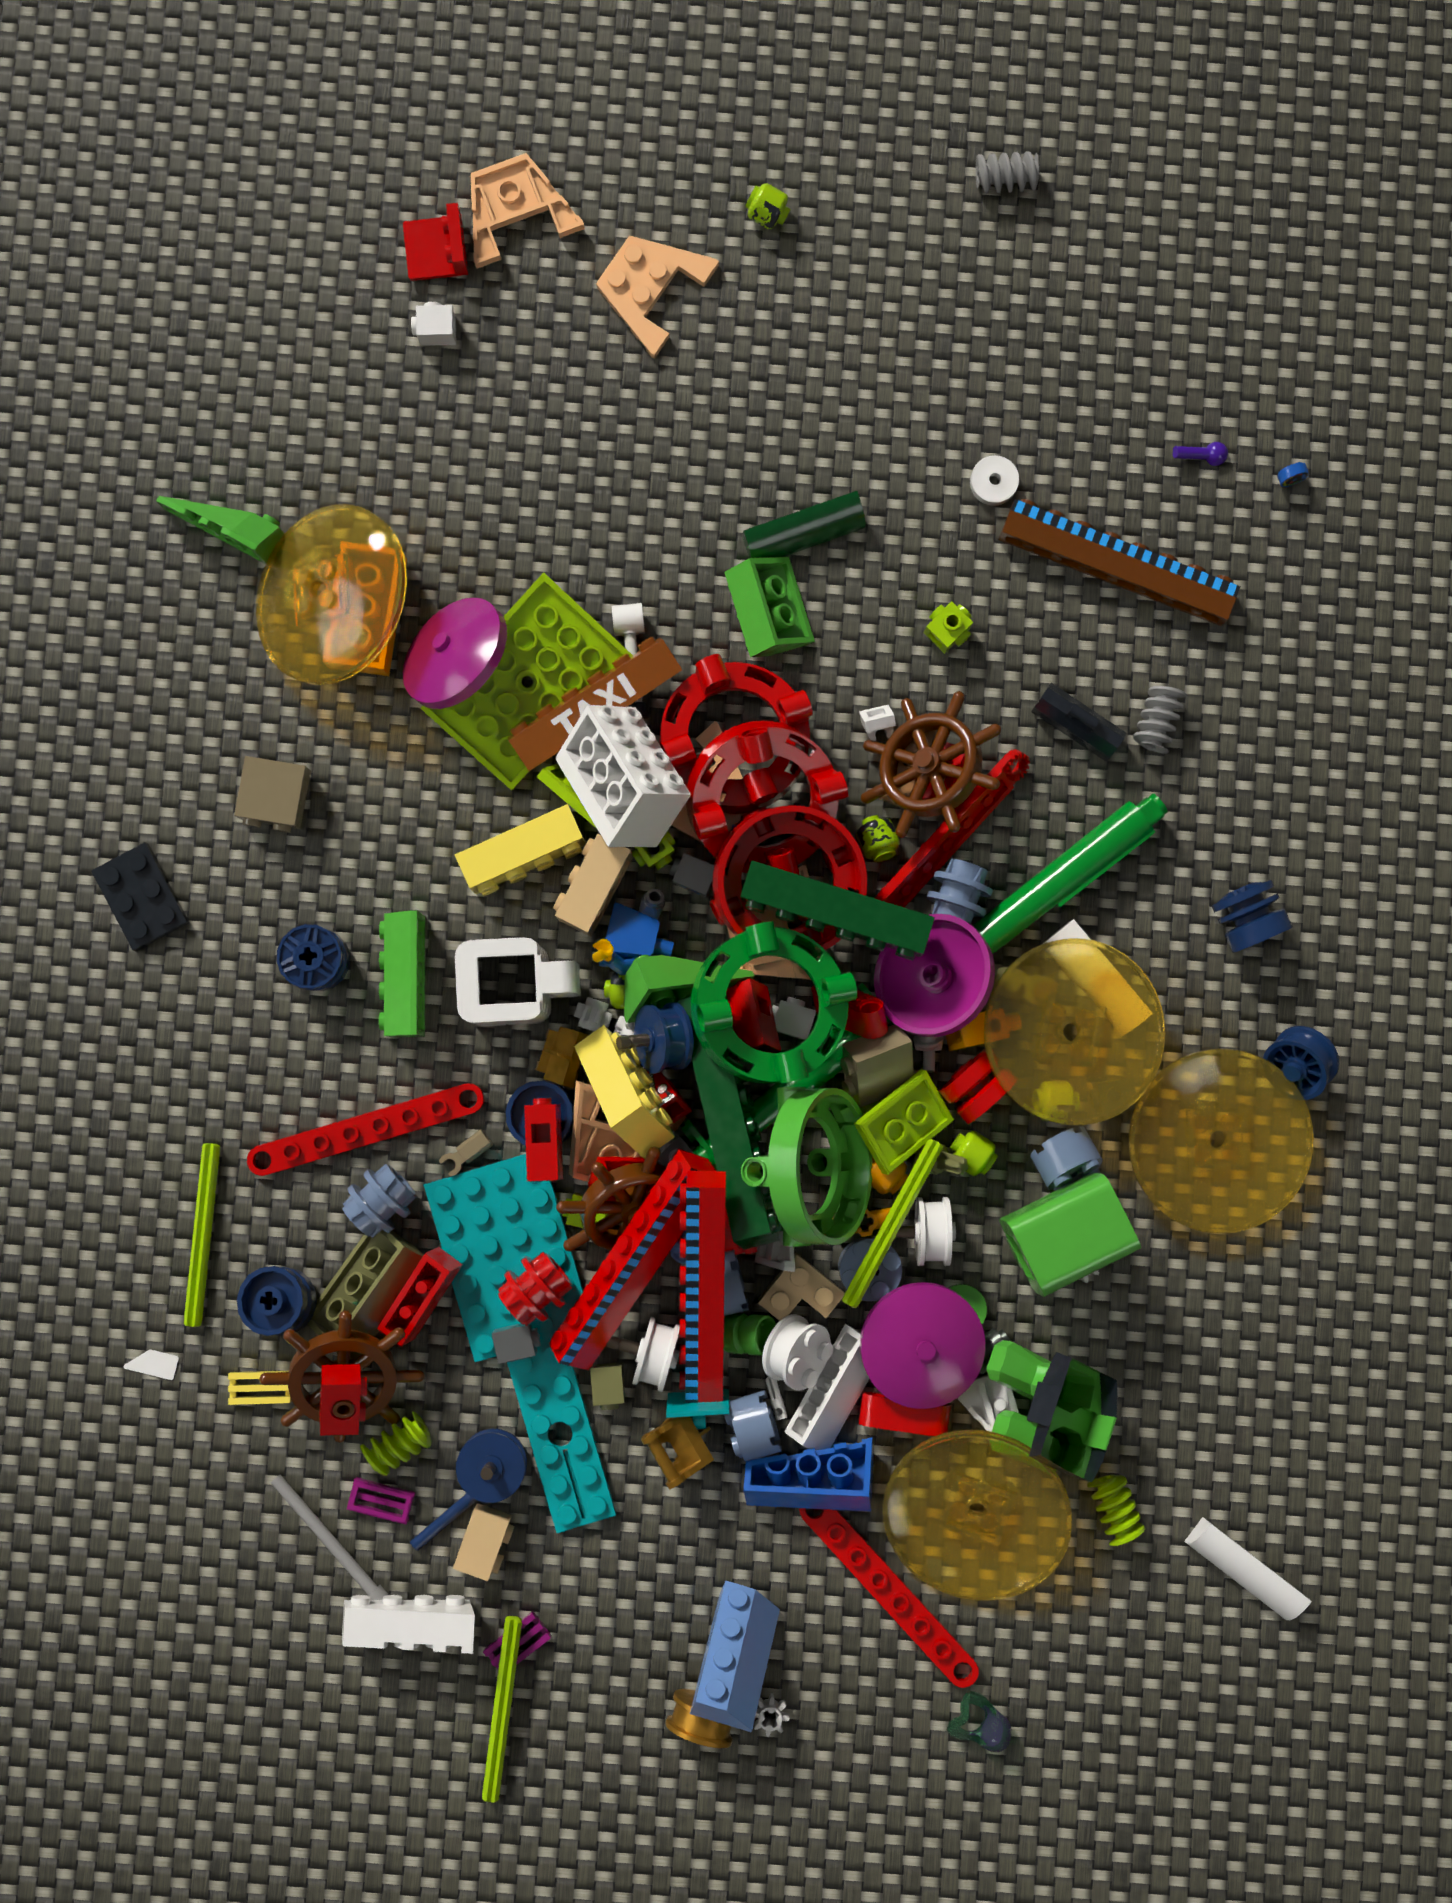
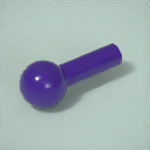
(1214, 454)

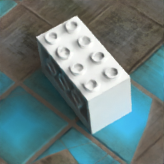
(622, 776)

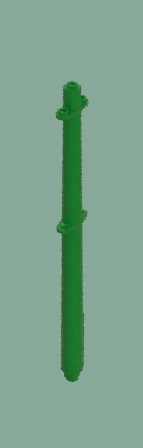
(1047, 889)

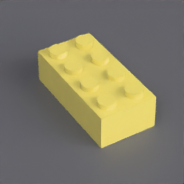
(521, 850)
(624, 1091)

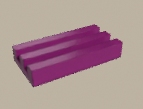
(382, 1488)
(539, 1626)

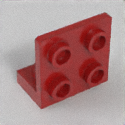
(436, 246)

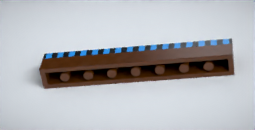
(1119, 562)

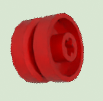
(974, 1082)

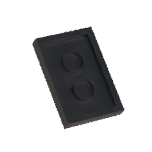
(140, 896)

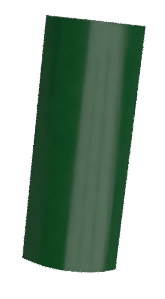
(806, 528)

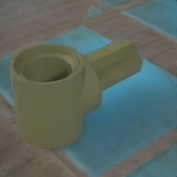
(946, 1162)

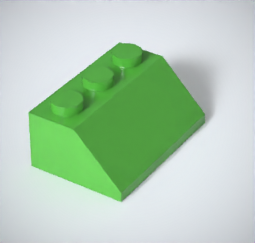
(769, 606)

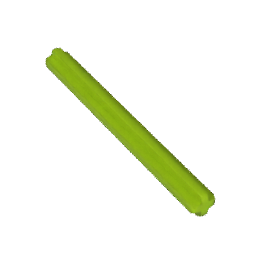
(892, 1223)
(201, 1235)
(501, 1709)

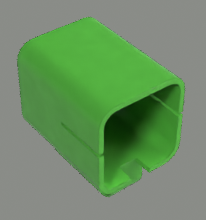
(1069, 1233)

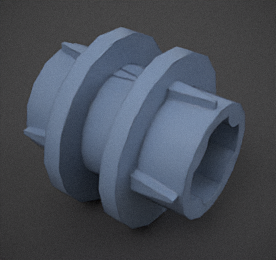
(960, 890)
(378, 1201)

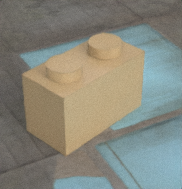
(482, 1542)

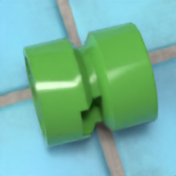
(747, 1333)

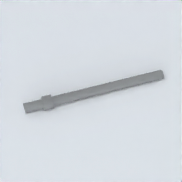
(327, 1538)

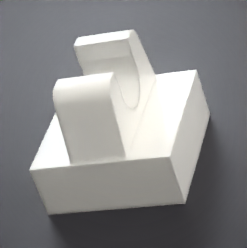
(878, 719)

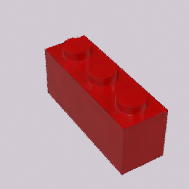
(420, 1294)

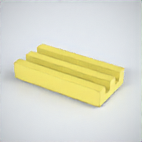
(233, 1388)

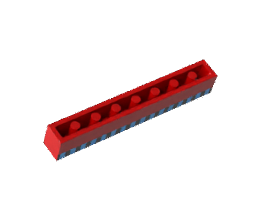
(626, 1268)
(704, 1285)

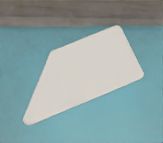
(154, 1364)

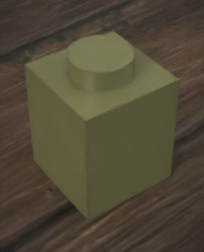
(607, 1385)

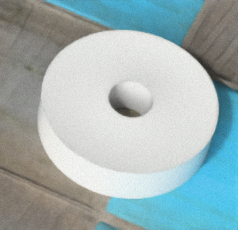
(994, 467)

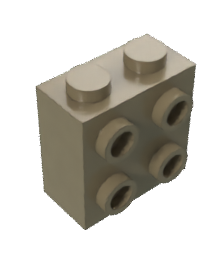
(272, 794)
(876, 1065)

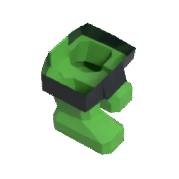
(1066, 1401)

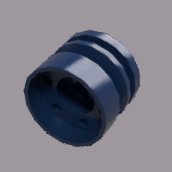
(1251, 915)
(326, 969)

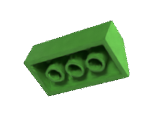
(403, 974)

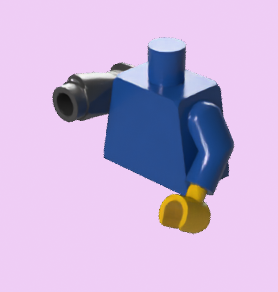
(633, 934)

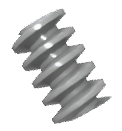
(1007, 171)
(1157, 718)

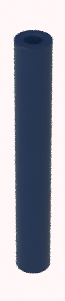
(442, 1522)

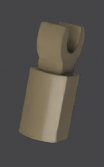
(468, 1151)

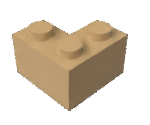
(804, 1284)

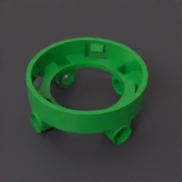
(714, 1018)

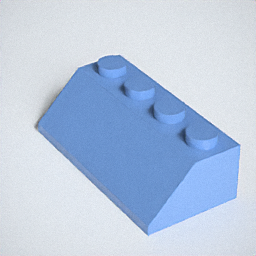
(735, 1657)

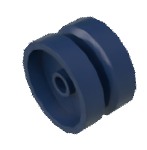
(535, 1090)
(258, 1300)

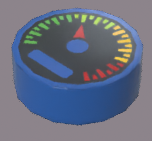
(1293, 474)

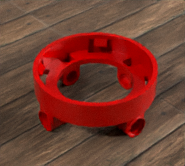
(712, 677)
(755, 744)
(837, 848)

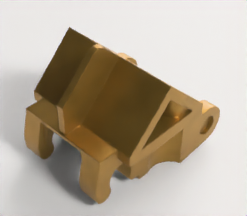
(560, 1058)
(688, 1445)

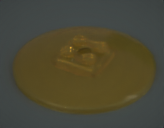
(361, 600)
(1115, 1021)
(1263, 1147)
(971, 1552)

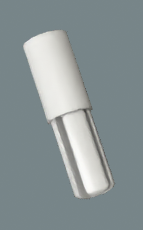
(776, 1399)

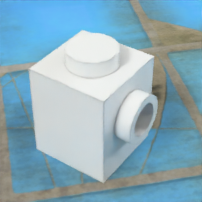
(434, 324)
(793, 1018)

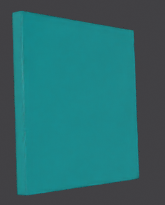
(678, 1408)

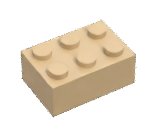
(592, 885)

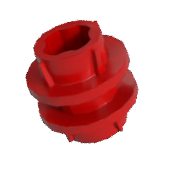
(534, 1289)

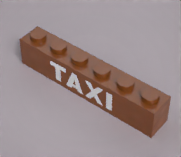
(618, 687)

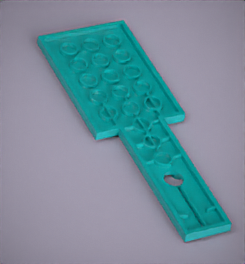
(489, 1225)

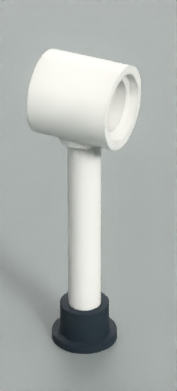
(629, 622)

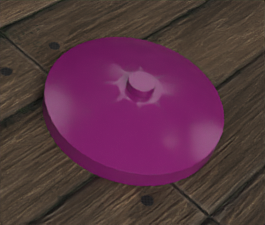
(454, 653)
(941, 987)
(922, 1345)

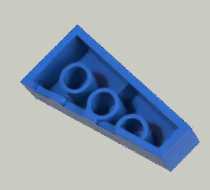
(813, 1479)

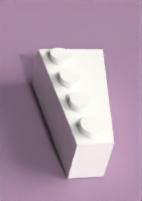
(409, 1622)

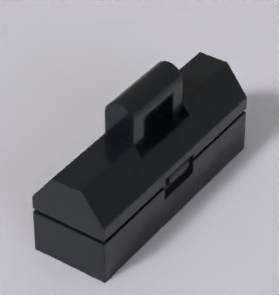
(1079, 722)

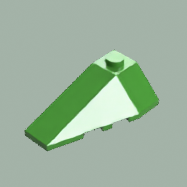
(238, 528)
(664, 980)

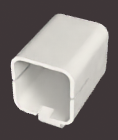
(552, 979)

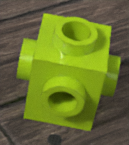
(944, 635)
(657, 860)

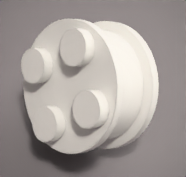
(796, 1352)

